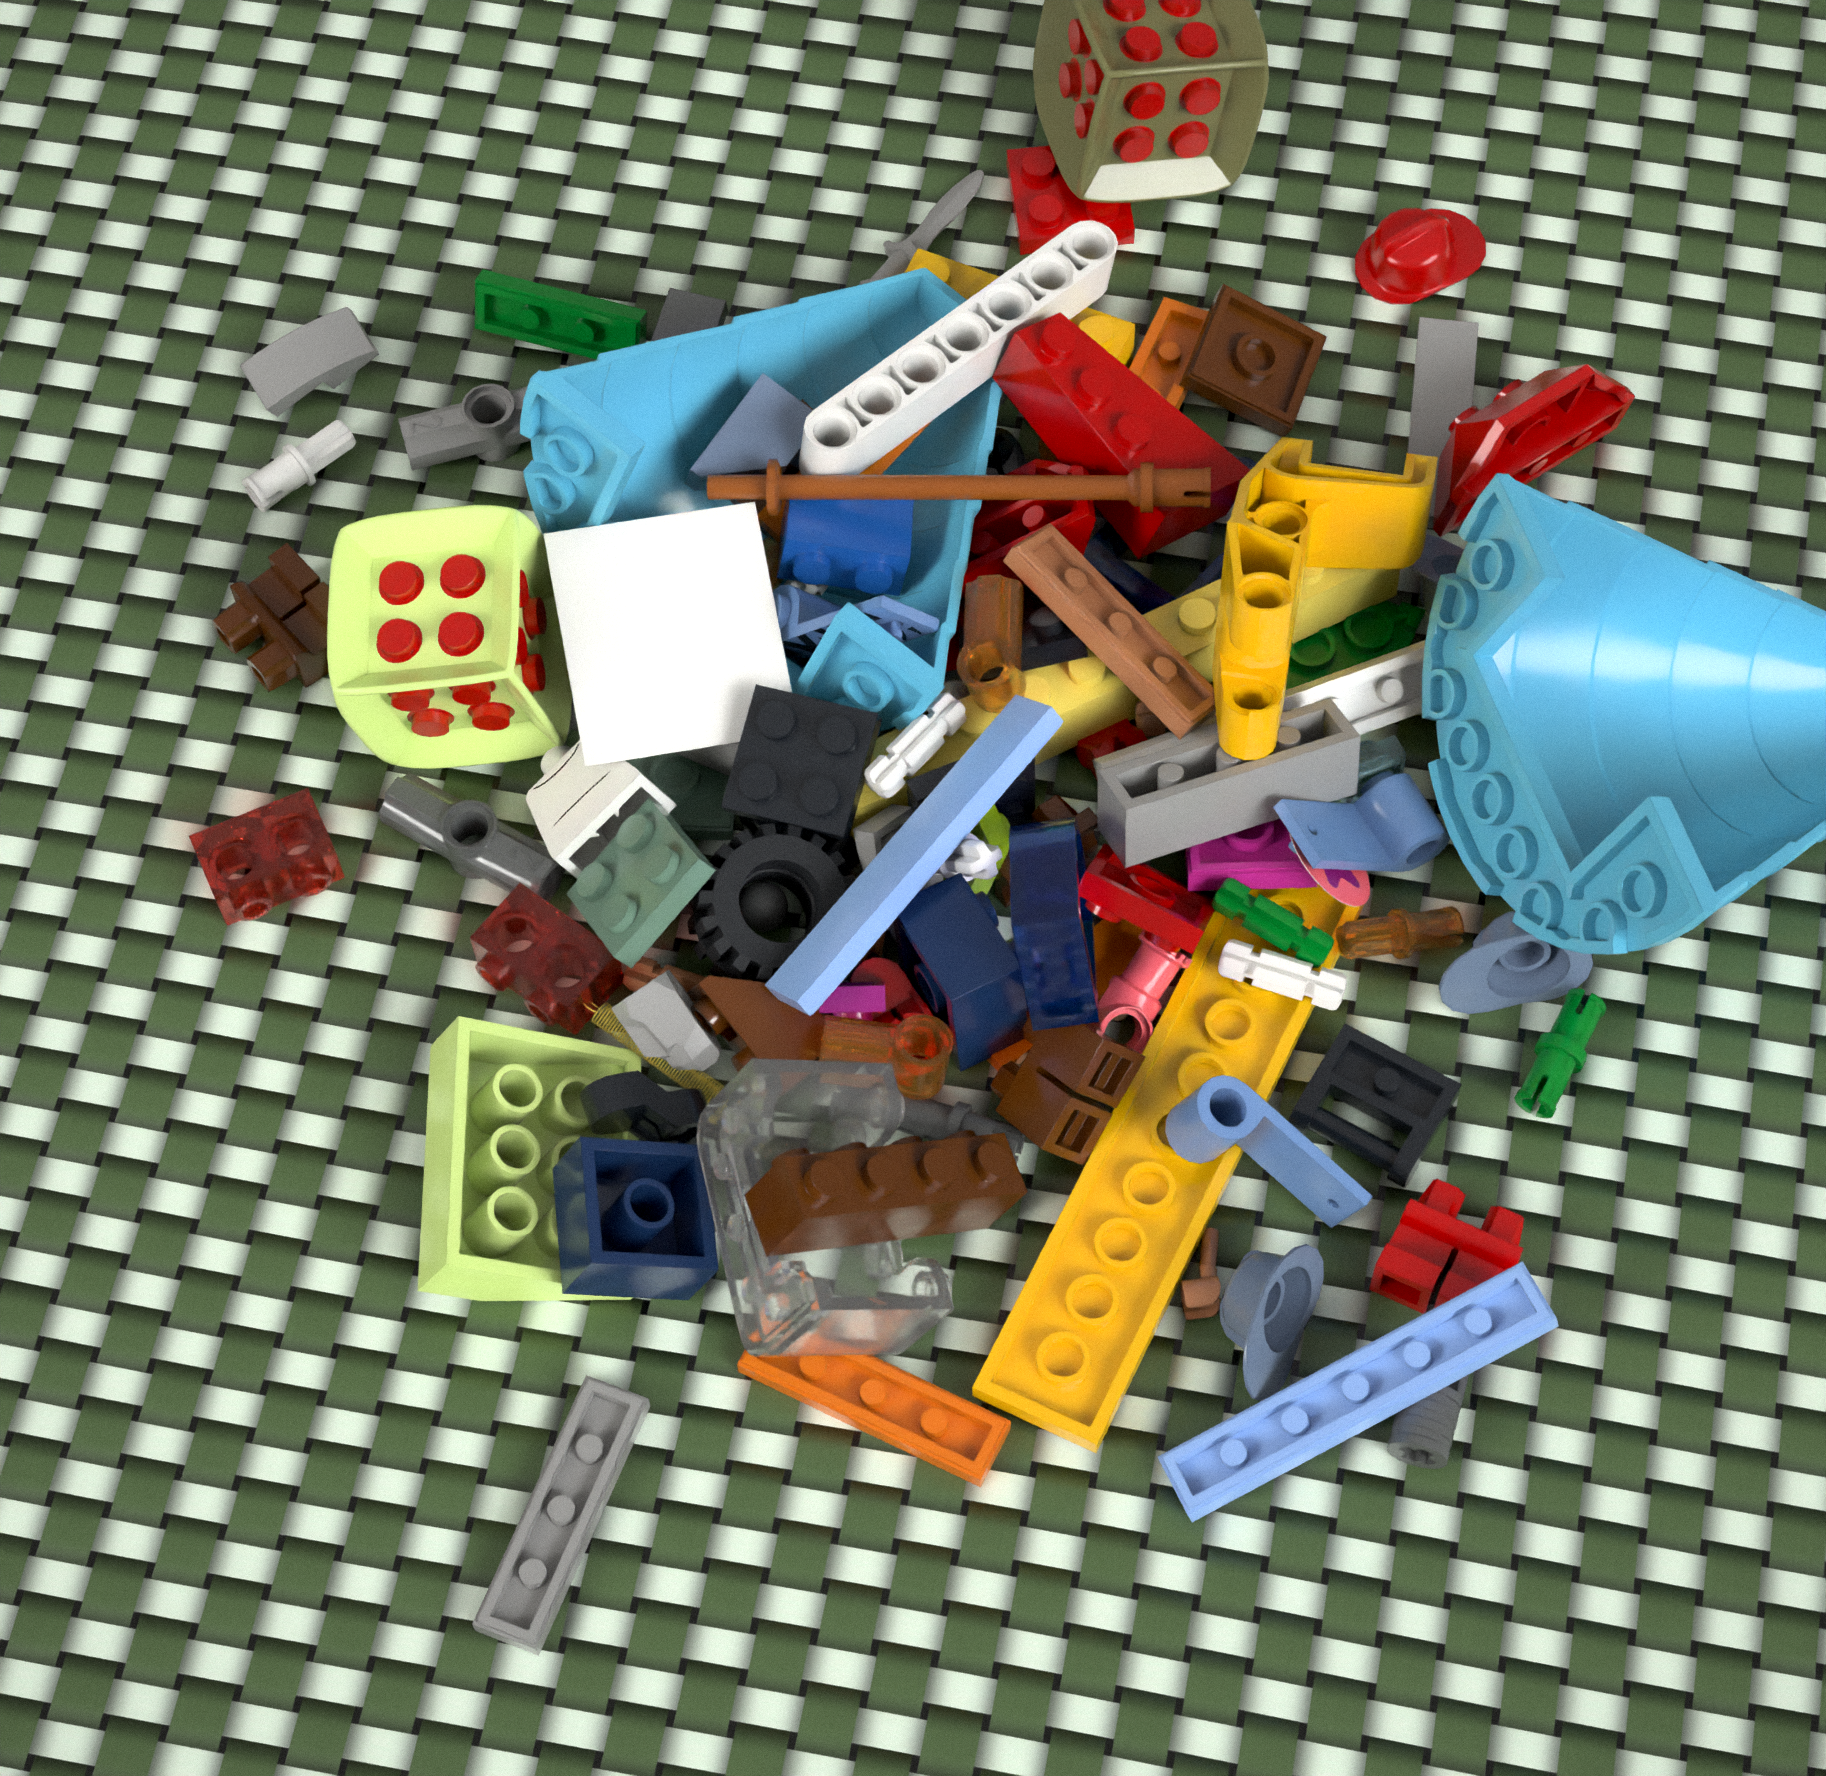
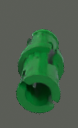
(1560, 1053)

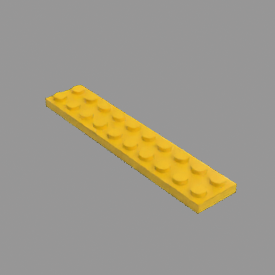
(1139, 1203)

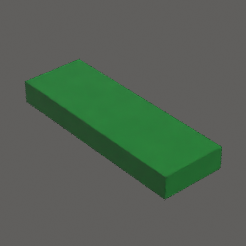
(555, 316)

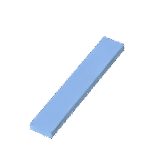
(914, 854)
(1358, 1391)

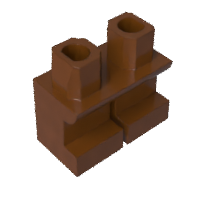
(288, 614)
(1044, 1091)

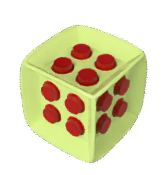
(447, 638)

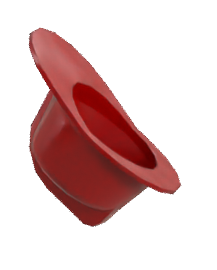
(1418, 254)

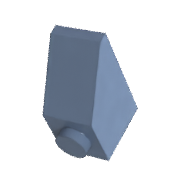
(761, 428)

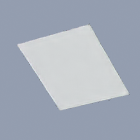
(665, 630)

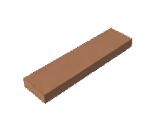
(1113, 630)

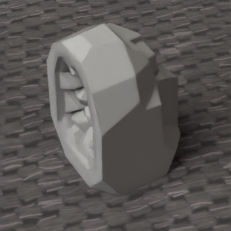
(664, 1026)

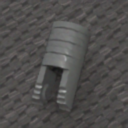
(1426, 1429)

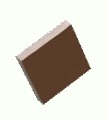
(1253, 361)

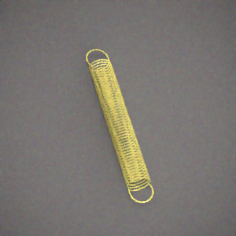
(693, 1072)

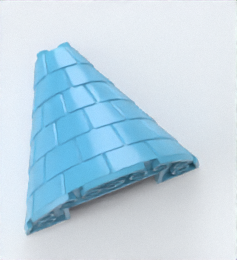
(628, 427)
(1618, 723)

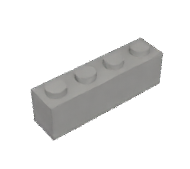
(1205, 794)

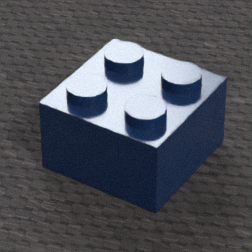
(963, 968)
(633, 1219)

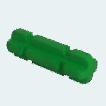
(1272, 922)

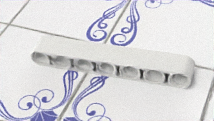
(955, 353)

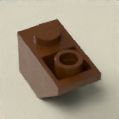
(755, 1021)

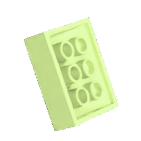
(495, 1128)

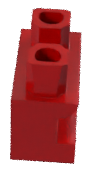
(1433, 1239)

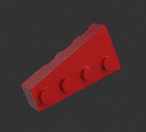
(1110, 422)

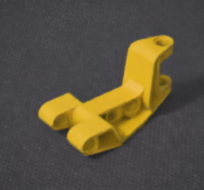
(1287, 520)

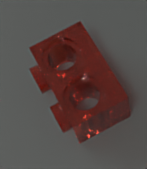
(262, 843)
(557, 950)

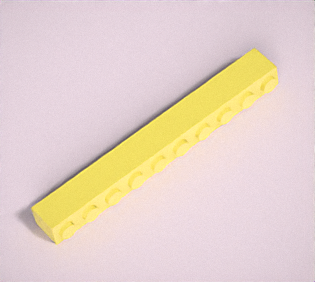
(1094, 698)

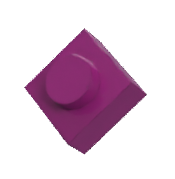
(856, 1000)

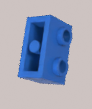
(847, 543)

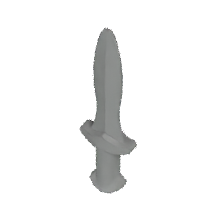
(937, 220)

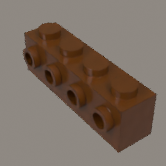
(884, 1192)

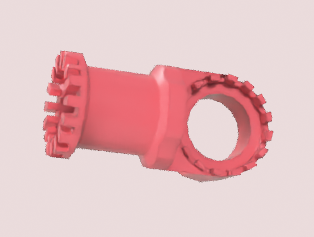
(1140, 989)

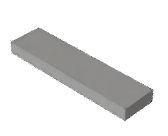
(1440, 385)
(561, 1515)

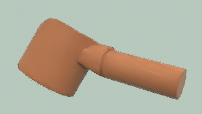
(1202, 1294)

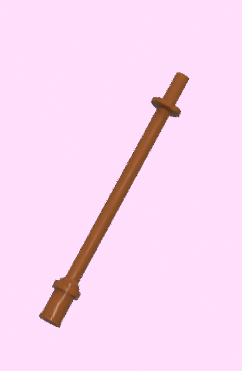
(1142, 487)

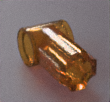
(993, 641)
(883, 1042)

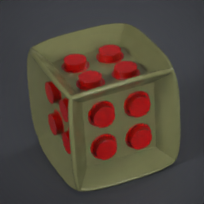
(1149, 94)

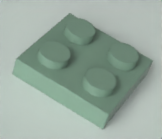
(640, 882)

